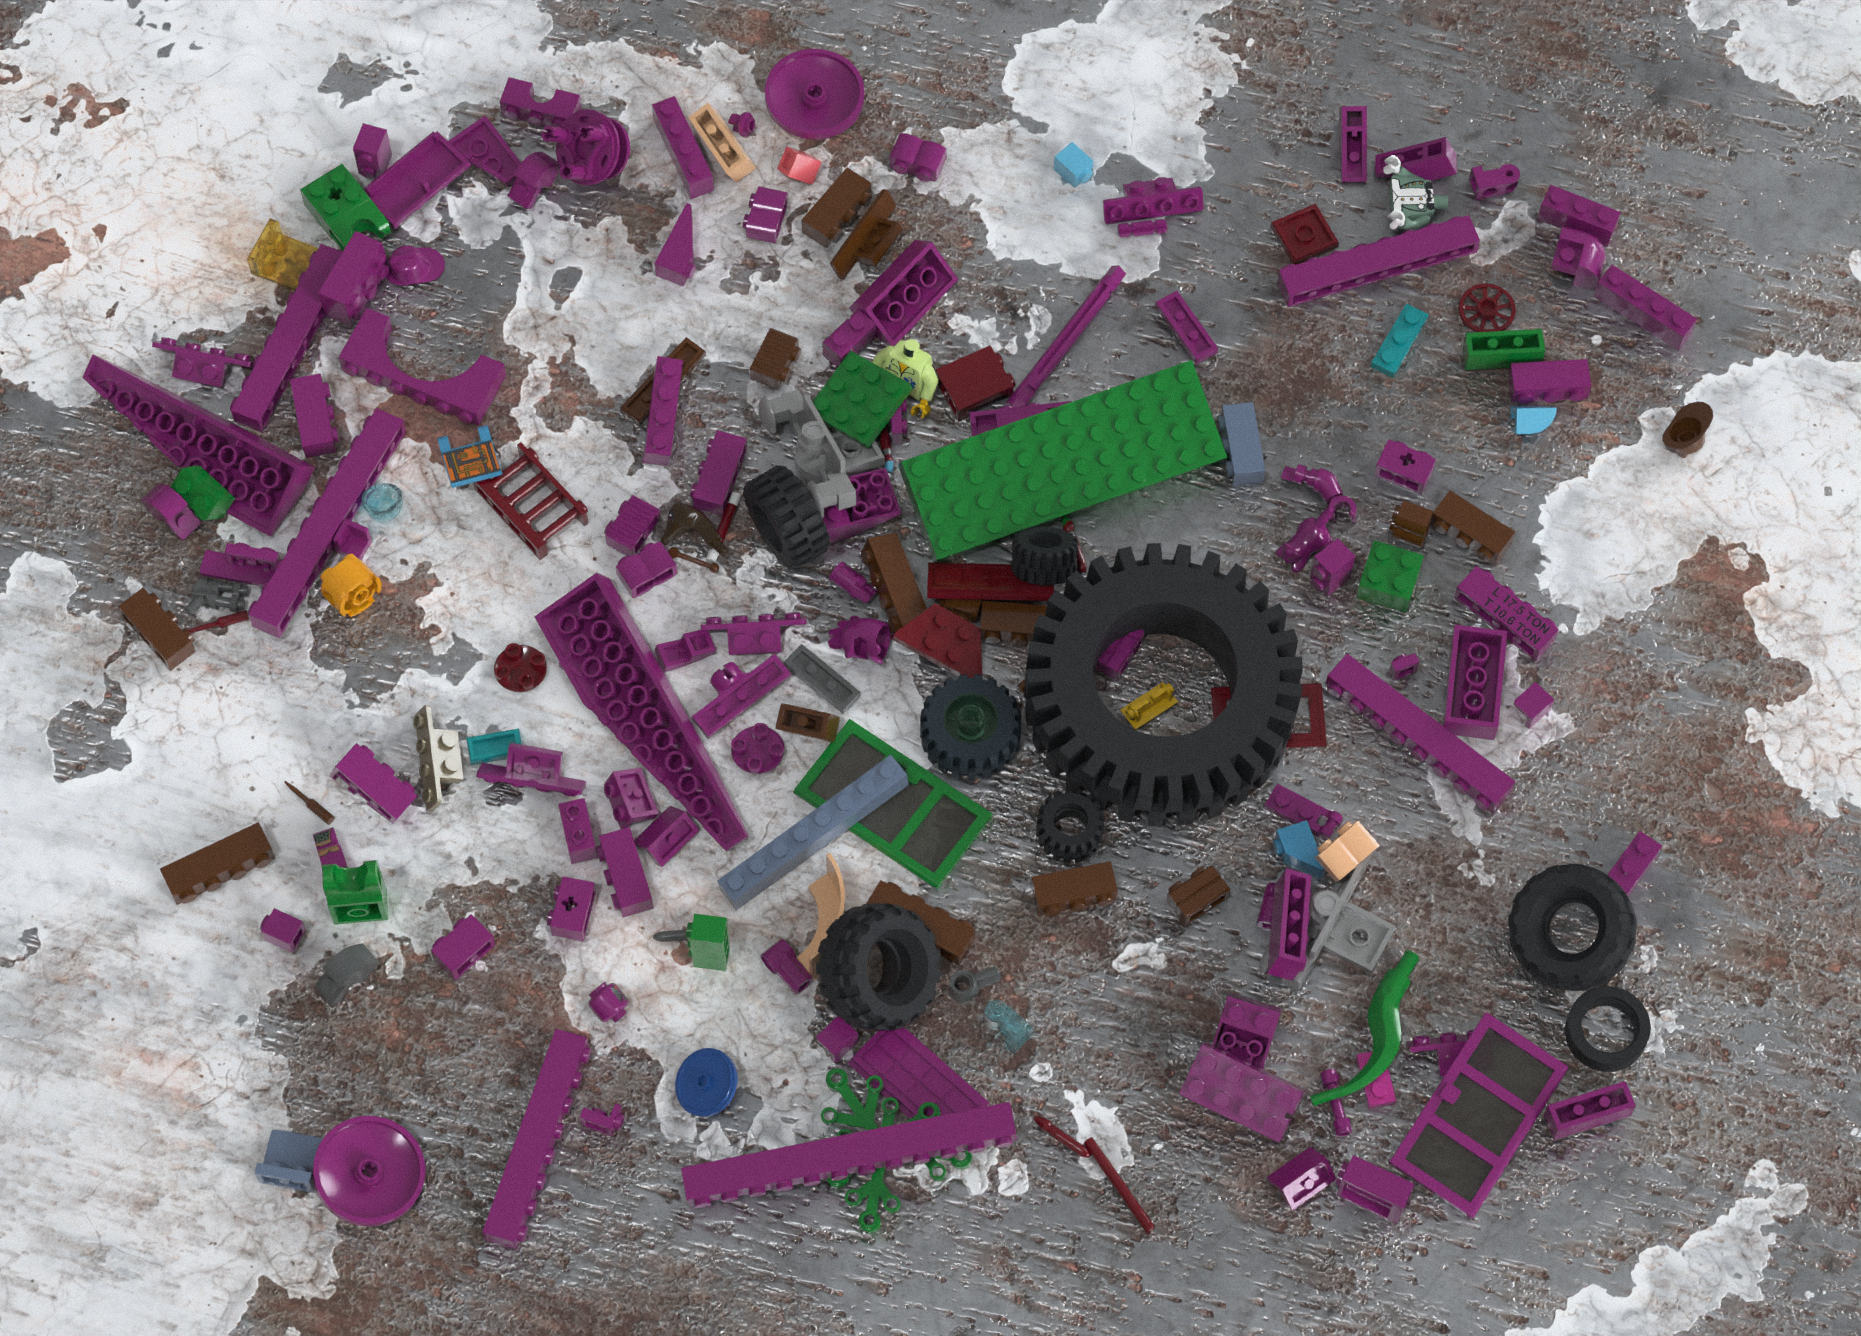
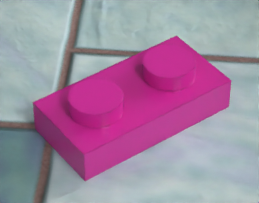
(1380, 1091)

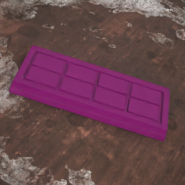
(913, 1075)

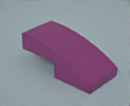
(685, 651)

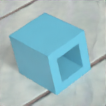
(1073, 165)

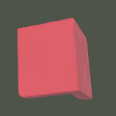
(799, 165)

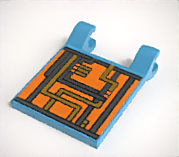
(472, 461)

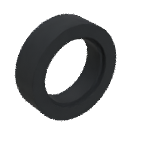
(1618, 999)

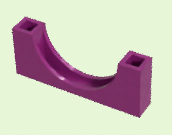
(462, 396)

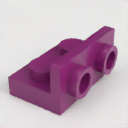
(630, 797)

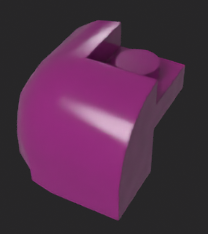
(1581, 256)

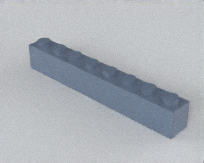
(813, 832)

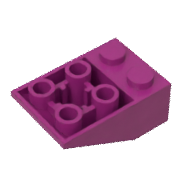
(874, 505)
(1247, 1028)

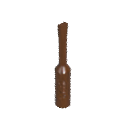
(313, 805)

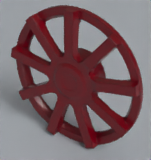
(1486, 309)

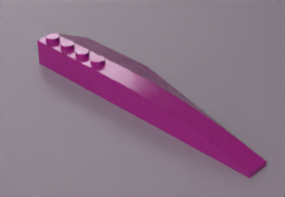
(637, 701)

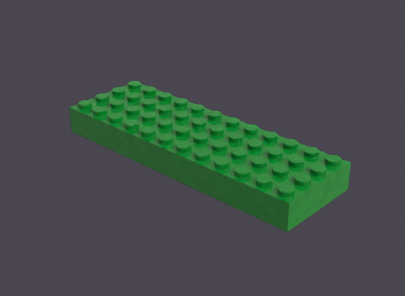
(1062, 461)

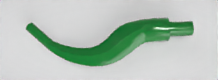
(1384, 1028)

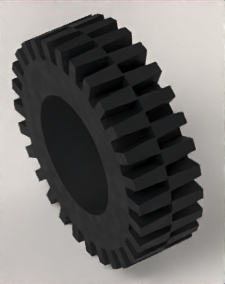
(1179, 601)

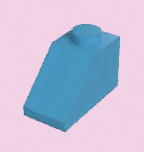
(1298, 849)

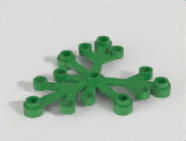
(865, 1118)

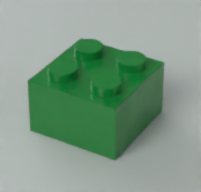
(1389, 576)

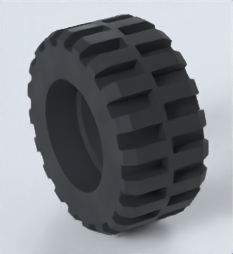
(786, 517)

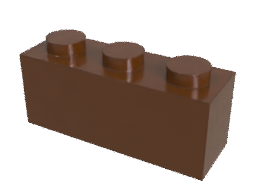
(837, 208)
(1472, 528)
(1009, 622)
(157, 628)
(1074, 889)

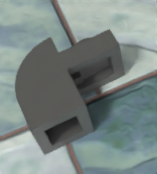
(344, 969)

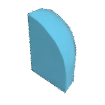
(1532, 418)

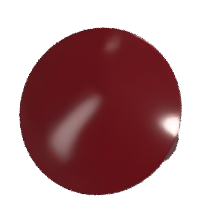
(520, 668)

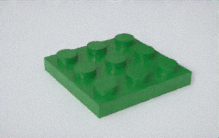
(860, 399)

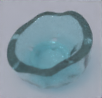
(384, 507)

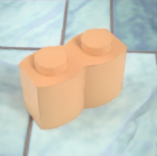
(1346, 851)

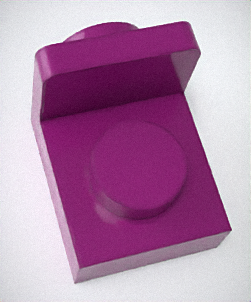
(600, 1122)

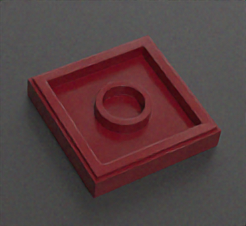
(1304, 234)

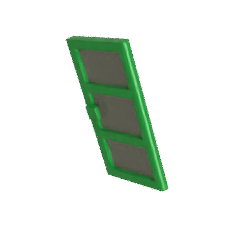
(920, 827)

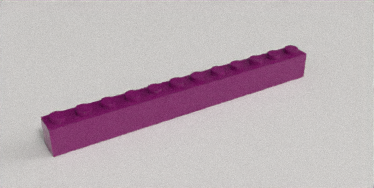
(849, 1154)

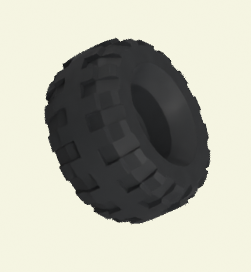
(1539, 902)
(908, 966)

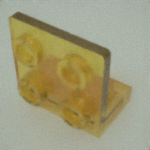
(279, 256)

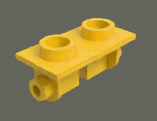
(1149, 705)

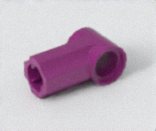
(782, 960)

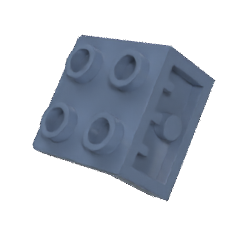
(289, 1161)

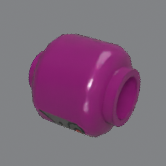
(608, 1002)

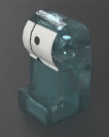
(1008, 1023)

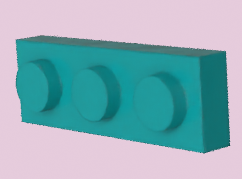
(1399, 340)

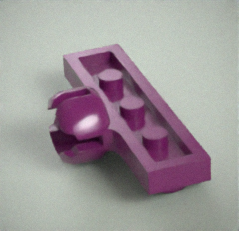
(738, 692)

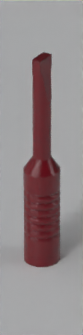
(223, 621)

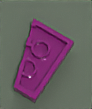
(487, 151)

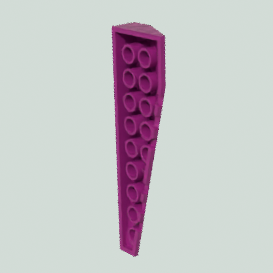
(251, 469)

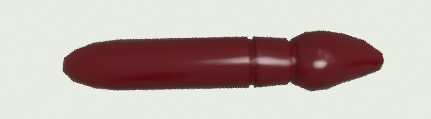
(1046, 1126)

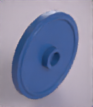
(706, 1082)

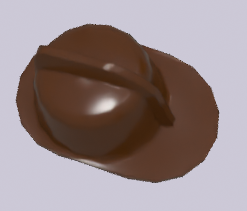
(1688, 428)

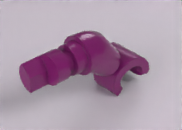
(1325, 484)

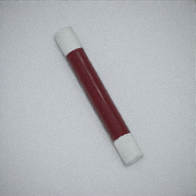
(725, 524)

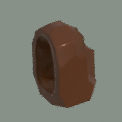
(965, 608)

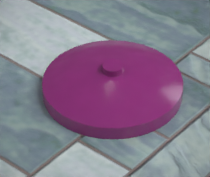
(814, 94)
(368, 1171)

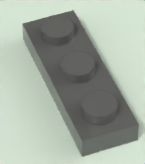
(822, 679)

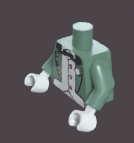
(1411, 198)

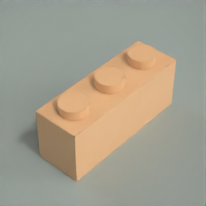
(722, 142)

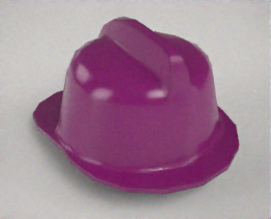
(414, 265)

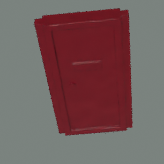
(981, 582)

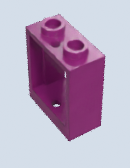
(1373, 1188)

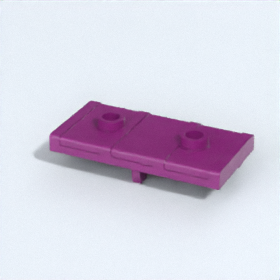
(416, 178)

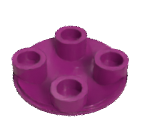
(757, 749)

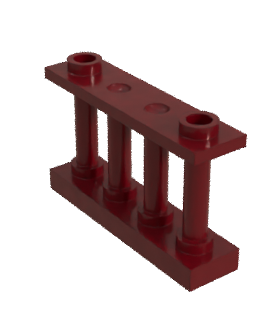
(521, 523)

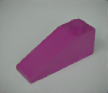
(1353, 143)
(1428, 159)
(677, 255)

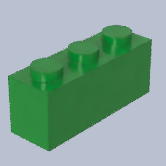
(1502, 348)
(708, 942)

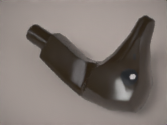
(686, 518)

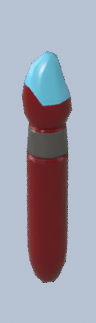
(886, 449)

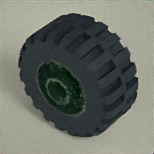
(970, 727)

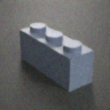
(1241, 444)

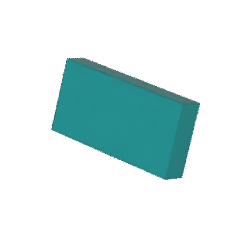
(491, 746)

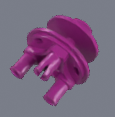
(589, 147)

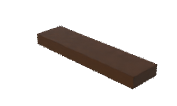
(638, 403)

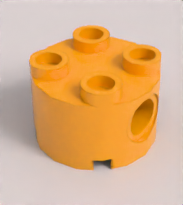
(350, 586)

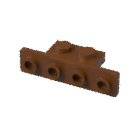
(869, 238)

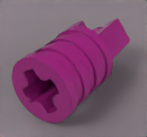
(852, 583)

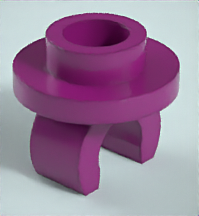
(743, 124)

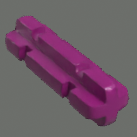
(1142, 228)

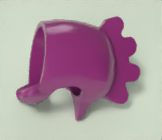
(861, 638)

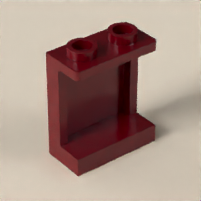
(974, 381)

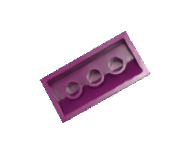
(906, 291)

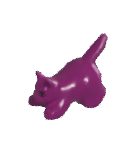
(1309, 538)

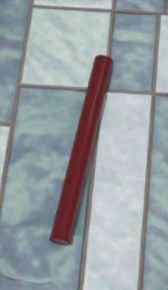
(1119, 1185)

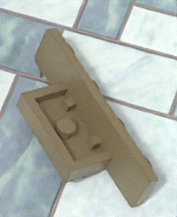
(438, 757)

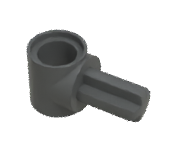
(974, 981)

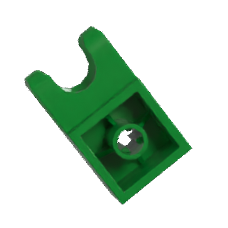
(343, 207)
(355, 893)

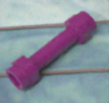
(1341, 1124)

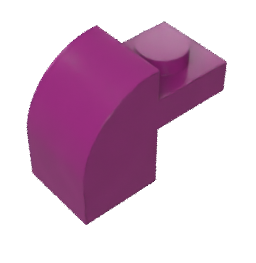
(532, 174)
(171, 508)

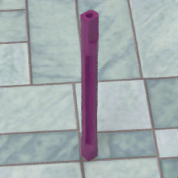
(1066, 337)

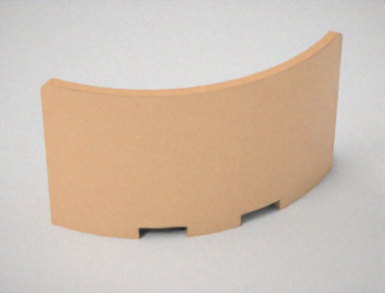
(830, 902)

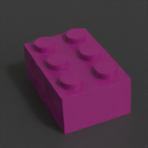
(354, 279)

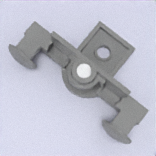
(819, 454)
(1333, 924)

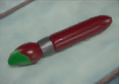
(1068, 526)

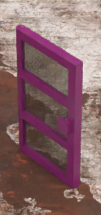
(1478, 1115)

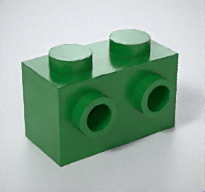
(202, 493)

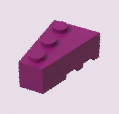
(374, 782)

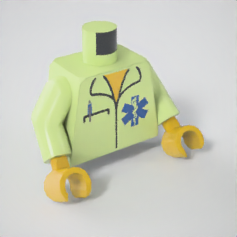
(914, 367)

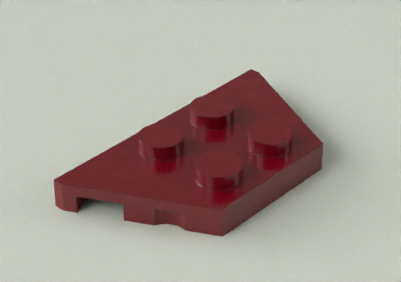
(944, 640)

